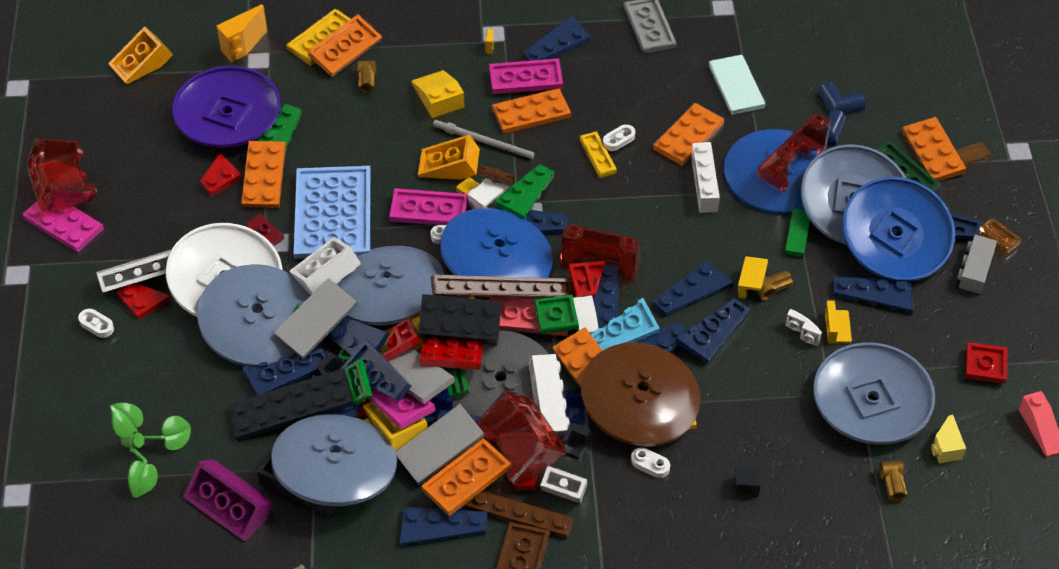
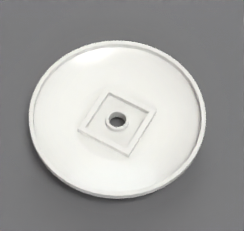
(208, 253)

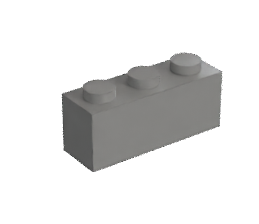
(976, 264)

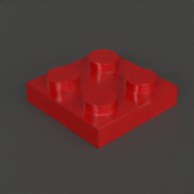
(986, 363)

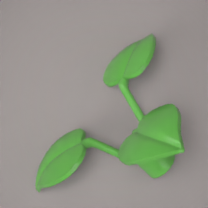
(125, 421)

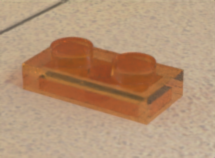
(1005, 238)

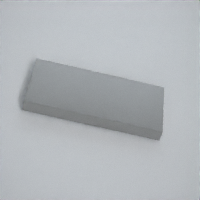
(650, 25)
(315, 318)
(425, 380)
(439, 444)

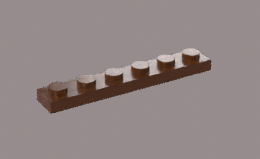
(520, 513)

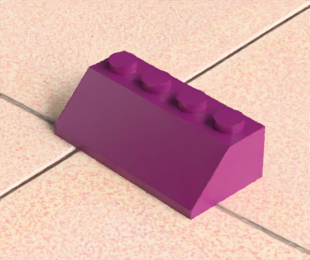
(228, 499)

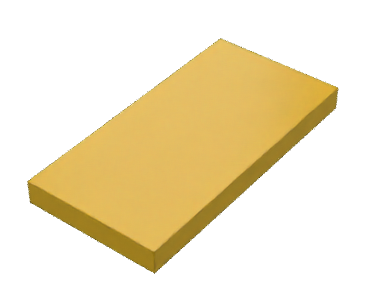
(315, 34)

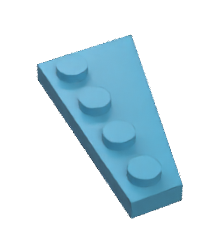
(629, 327)

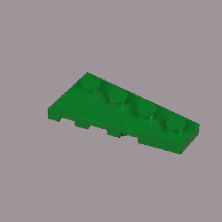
(284, 126)
(524, 193)

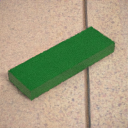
(797, 233)

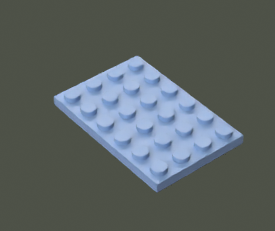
(332, 205)

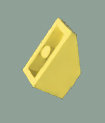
(948, 442)

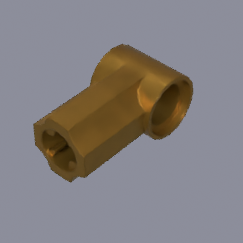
(366, 75)
(774, 284)
(893, 473)

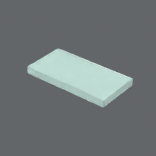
(736, 84)

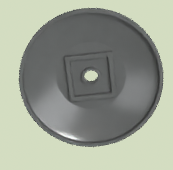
(506, 359)

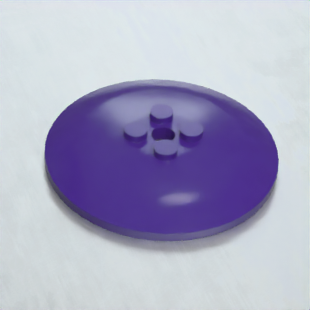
(206, 96)

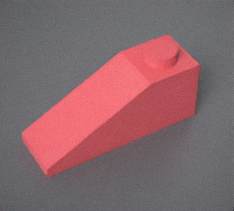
(1041, 422)

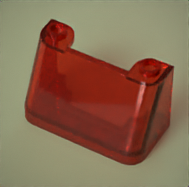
(808, 137)
(57, 174)
(585, 241)
(521, 435)

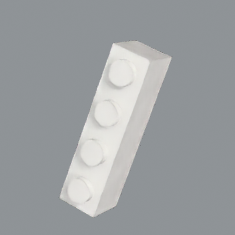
(705, 177)
(133, 271)
(548, 391)

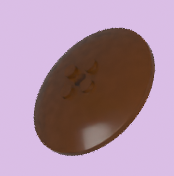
(637, 415)

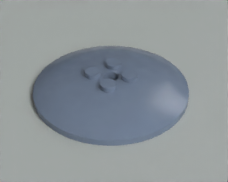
(836, 177)
(392, 298)
(232, 326)
(878, 370)
(313, 473)

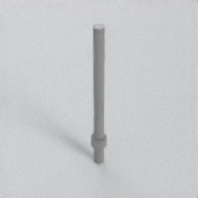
(452, 129)

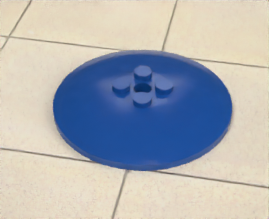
(742, 176)
(905, 206)
(471, 250)

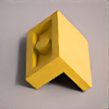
(752, 275)
(837, 325)

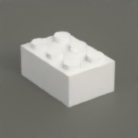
(330, 261)

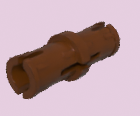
(496, 175)

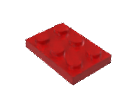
(451, 353)

